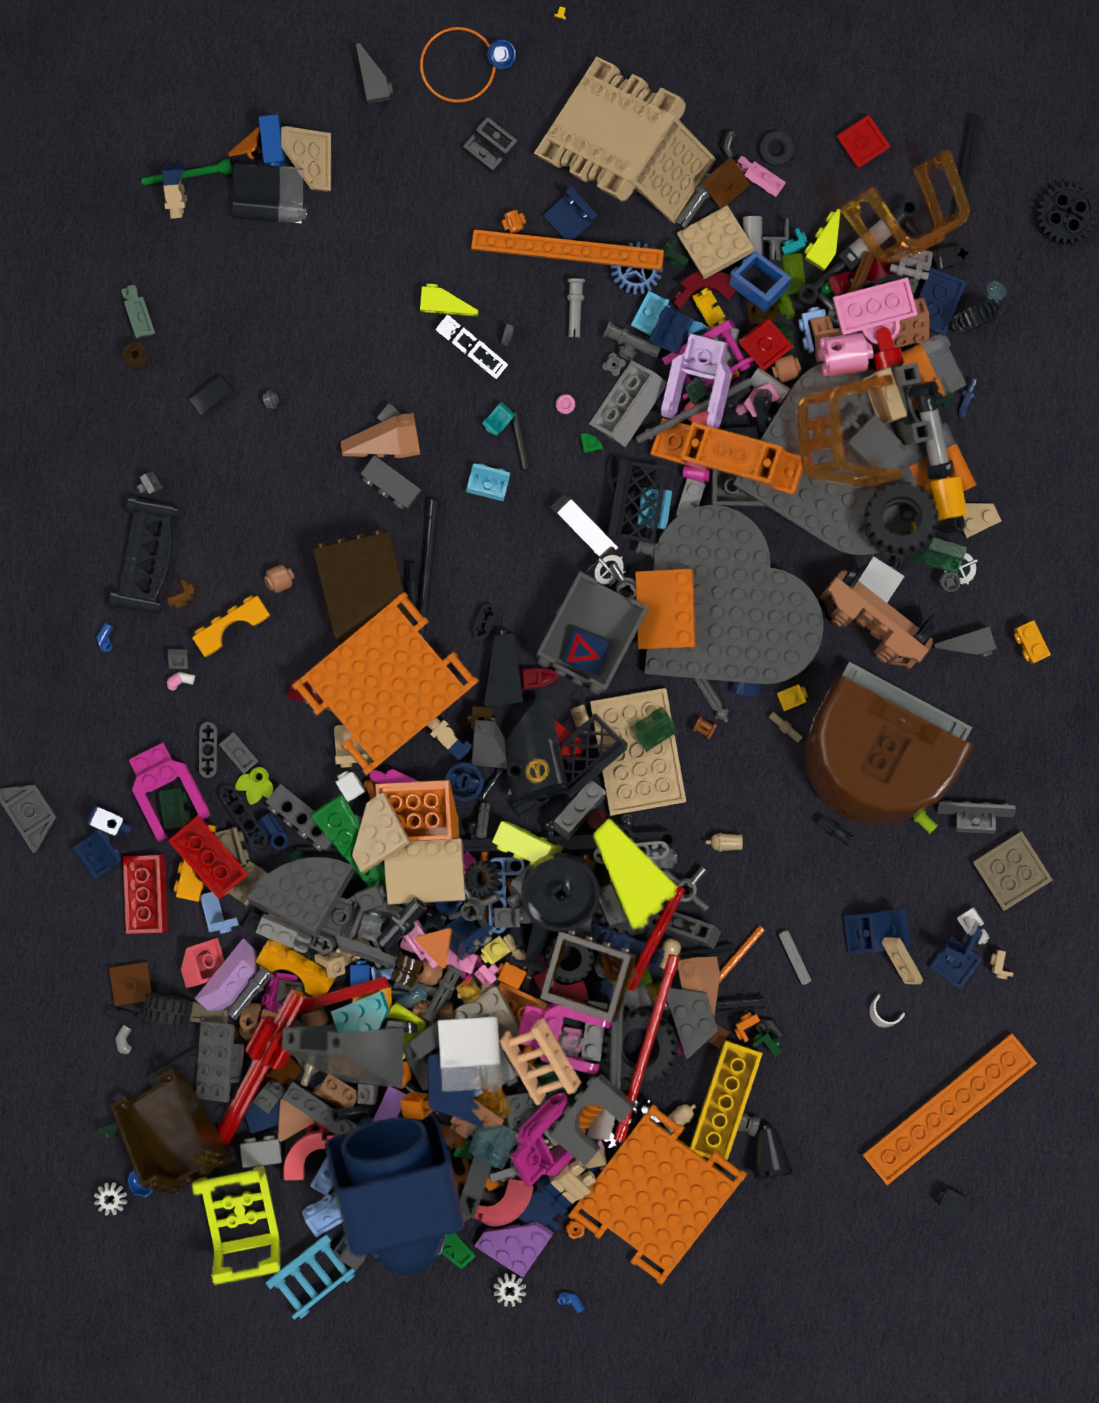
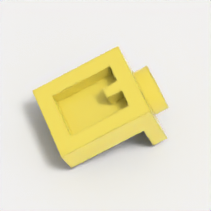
(494, 951)

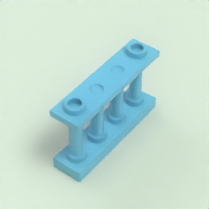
(294, 1270)

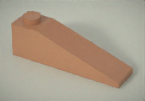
(392, 436)
(701, 975)

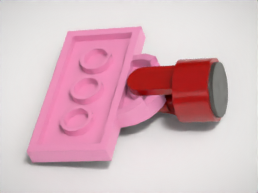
(877, 315)

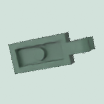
(137, 312)

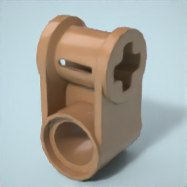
(249, 1019)

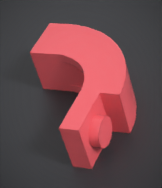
(295, 1162)
(509, 1208)

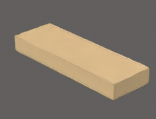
(902, 960)

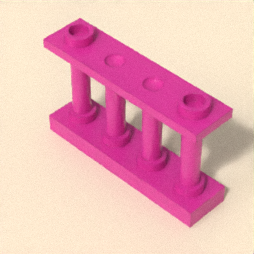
(725, 331)

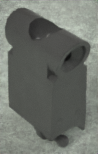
(873, 442)

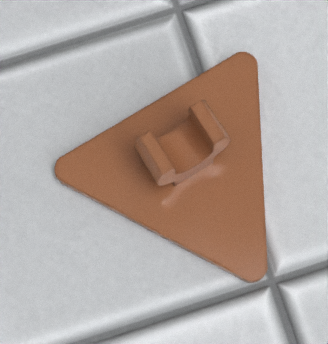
(291, 1120)

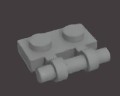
(920, 261)

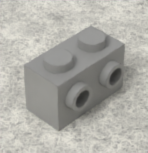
(261, 1152)

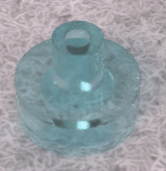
(996, 290)

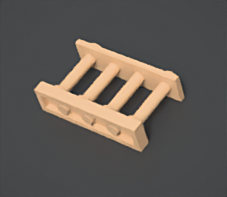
(549, 1048)

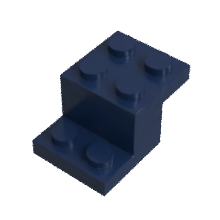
(868, 930)

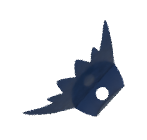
(453, 1103)

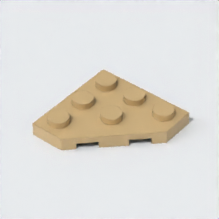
(312, 153)
(379, 834)

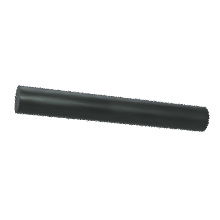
(520, 442)

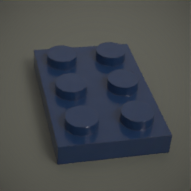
(941, 298)

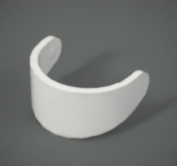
(877, 1020)

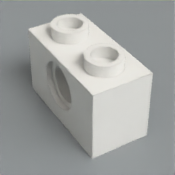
(350, 785)

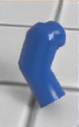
(103, 638)
(570, 1299)

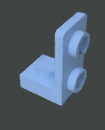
(323, 1181)

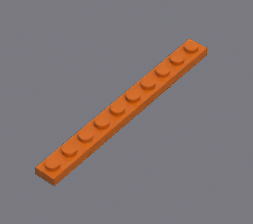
(567, 250)

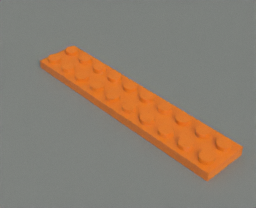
(949, 1109)

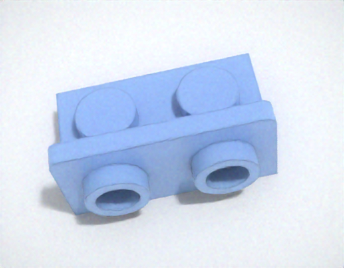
(322, 1215)

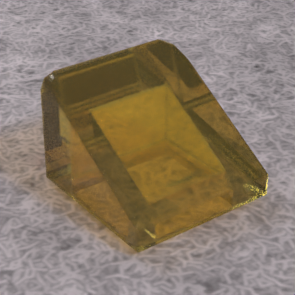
(654, 989)
(468, 990)

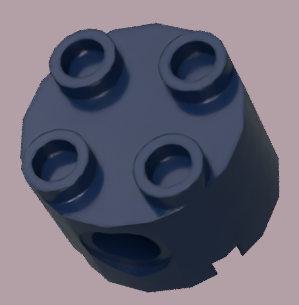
(465, 781)

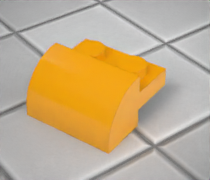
(948, 497)

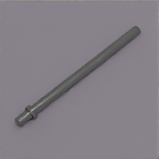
(650, 433)

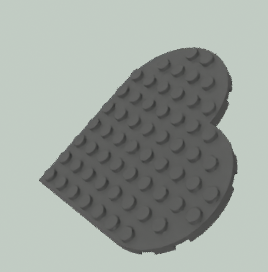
(823, 508)
(748, 616)

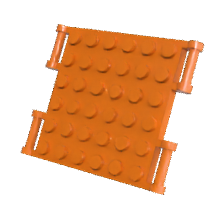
(385, 683)
(657, 1194)

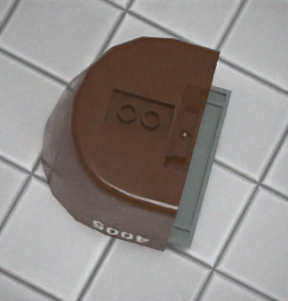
(881, 750)

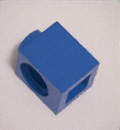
(360, 972)

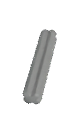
(795, 957)

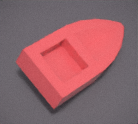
(700, 418)

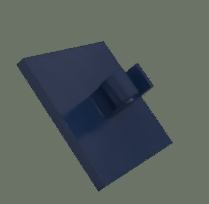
(259, 1119)

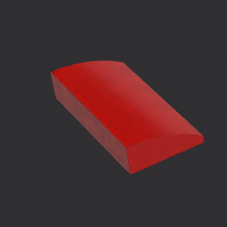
(208, 857)
(145, 894)

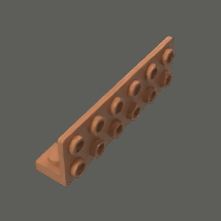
(911, 330)

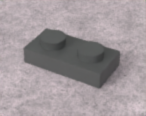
(238, 753)

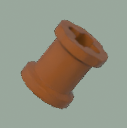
(704, 727)

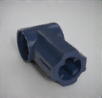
(273, 830)

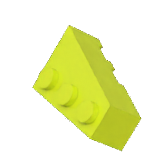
(523, 843)

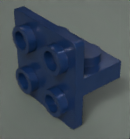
(671, 330)

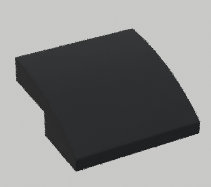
(489, 144)

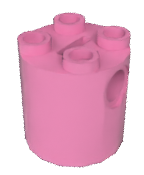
(844, 354)

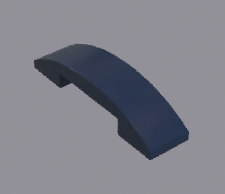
(635, 945)

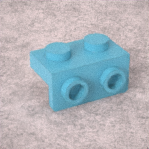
(649, 313)
(488, 482)
(649, 513)

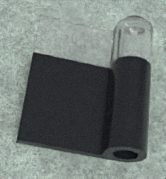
(268, 193)

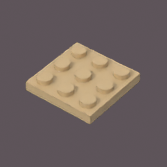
(715, 242)

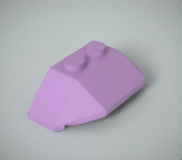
(230, 979)

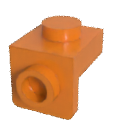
(747, 1020)

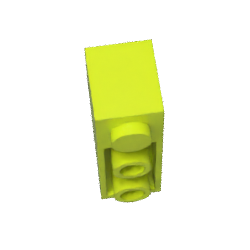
(825, 247)

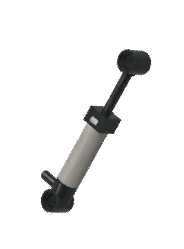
(853, 254)
(926, 396)

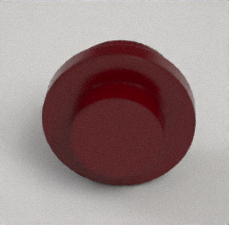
(596, 818)

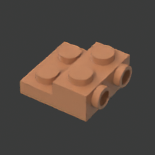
(486, 1117)

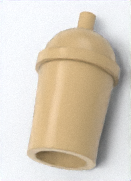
(725, 842)
(681, 1115)

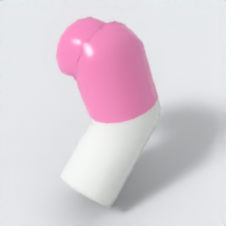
(178, 678)

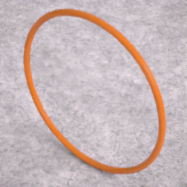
(422, 72)

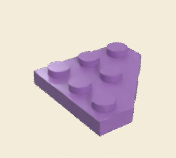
(515, 1245)

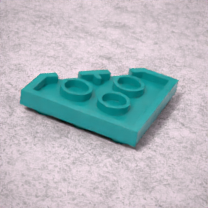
(362, 1015)

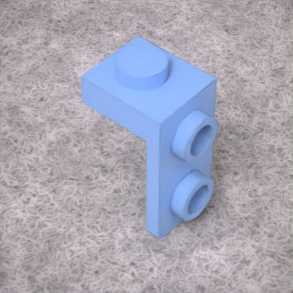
(803, 324)
(214, 914)

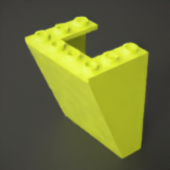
(636, 878)

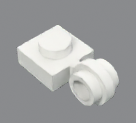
(967, 921)

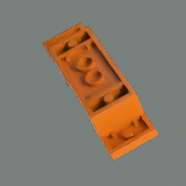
(730, 453)

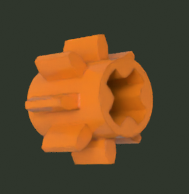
(513, 221)

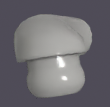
(121, 1042)

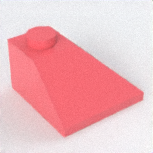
(201, 962)

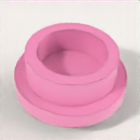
(565, 404)

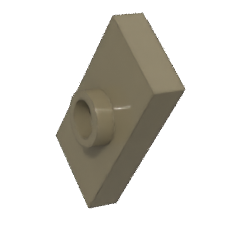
(200, 1014)

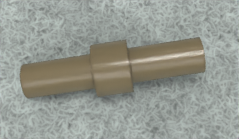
(785, 727)
(307, 1074)

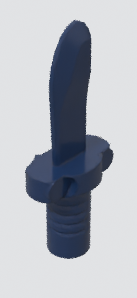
(969, 393)

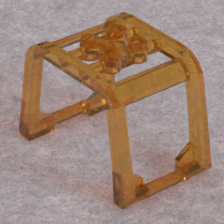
(906, 245)
(867, 475)

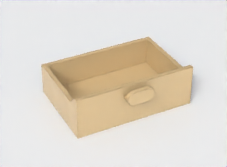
(887, 400)

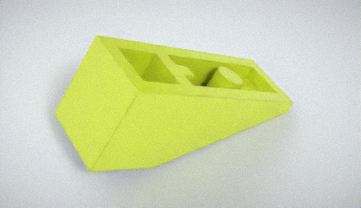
(440, 301)

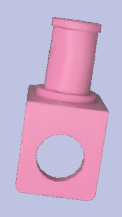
(749, 403)

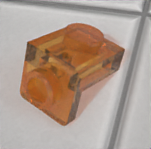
(180, 600)

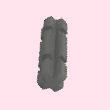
(483, 818)

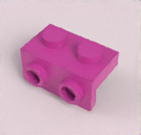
(269, 998)

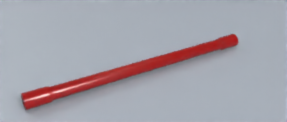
(669, 971)

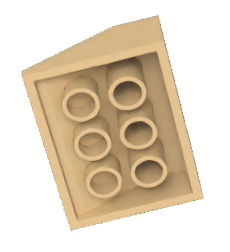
(426, 871)

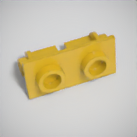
(705, 301)

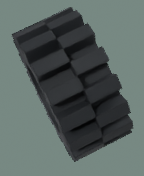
(473, 878)

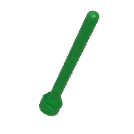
(223, 167)

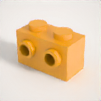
(1032, 642)

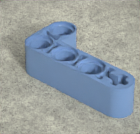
(506, 870)

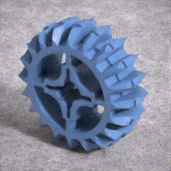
(645, 283)

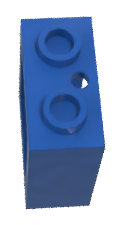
(271, 140)
(762, 300)

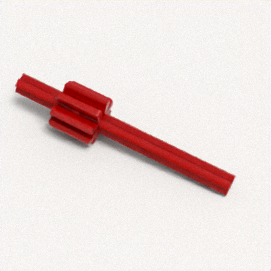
(267, 1052)

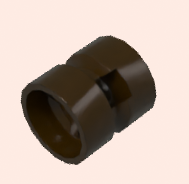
(136, 355)
(406, 970)

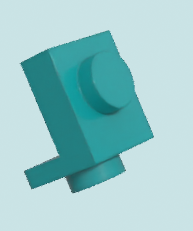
(498, 419)

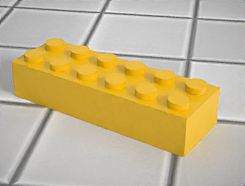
(725, 1100)

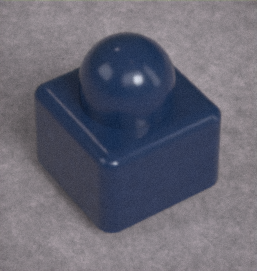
(395, 1191)

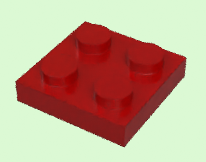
(863, 141)
(765, 344)

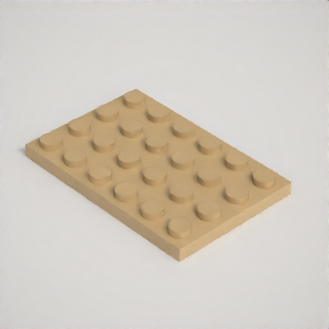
(638, 777)

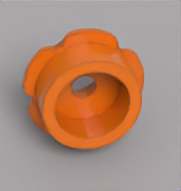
(575, 1234)

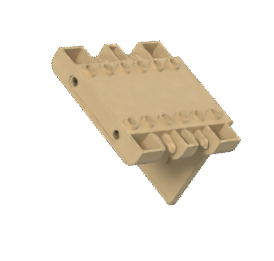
(627, 140)

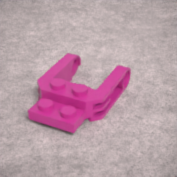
(156, 769)
(554, 1018)
(533, 1155)

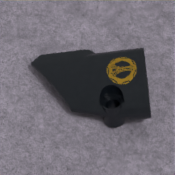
(536, 753)

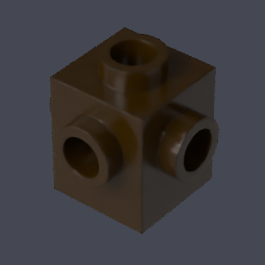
(757, 315)
(478, 712)

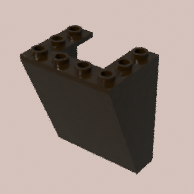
(358, 580)
(169, 1135)

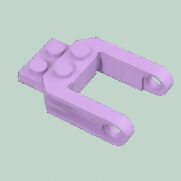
(704, 359)

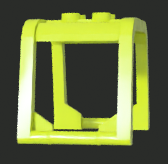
(205, 1186)

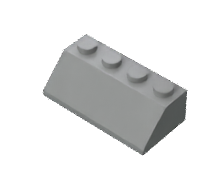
(628, 403)

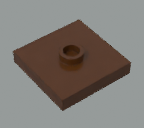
(725, 183)
(130, 983)

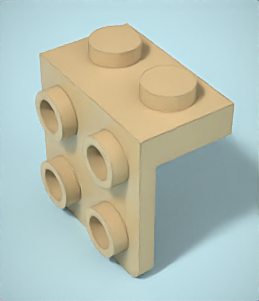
(343, 757)

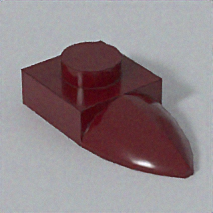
(537, 677)

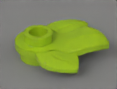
(255, 788)

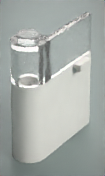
(470, 1054)

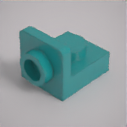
(792, 246)

